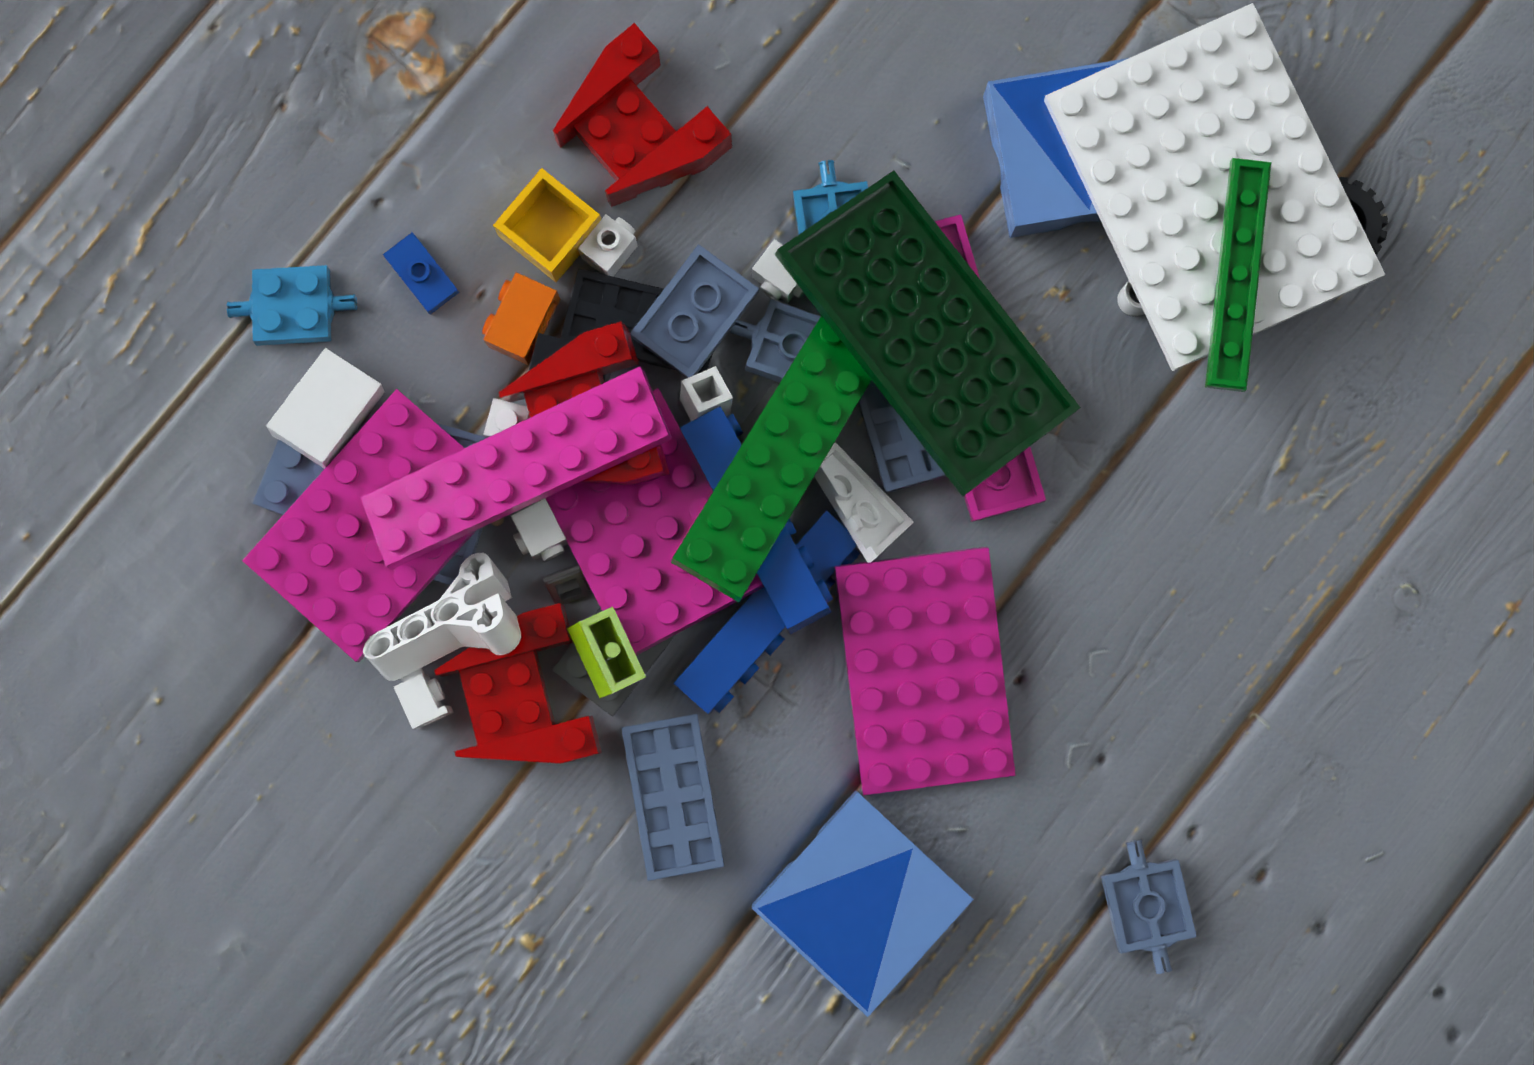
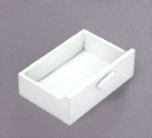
(325, 408)

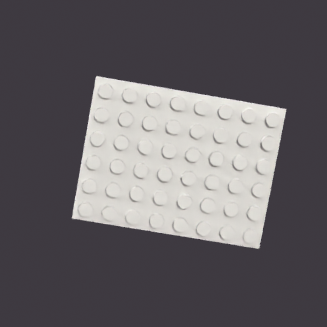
(1156, 164)

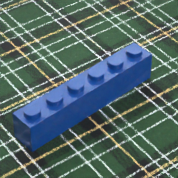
(786, 568)
(758, 624)

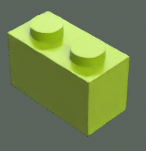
(606, 652)

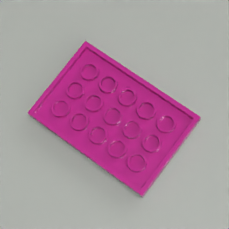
(629, 538)
(324, 546)
(925, 670)

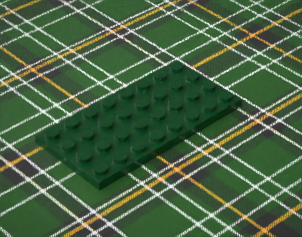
(927, 332)

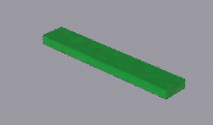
(1238, 275)

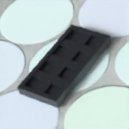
(605, 300)

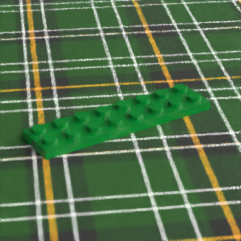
(774, 465)

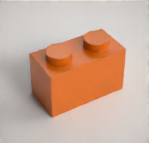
(522, 314)

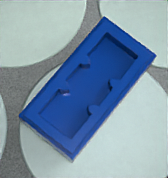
(421, 273)

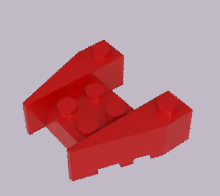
(629, 131)
(576, 370)
(511, 699)

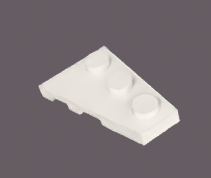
(861, 504)

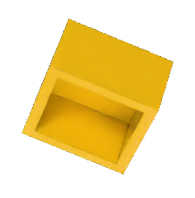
(547, 224)

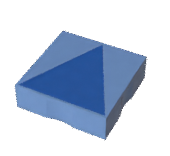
(1037, 173)
(861, 903)

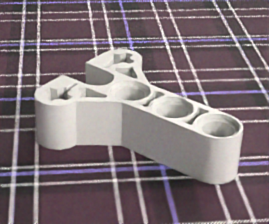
(465, 616)

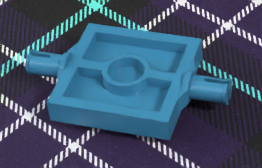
(821, 200)
(291, 305)

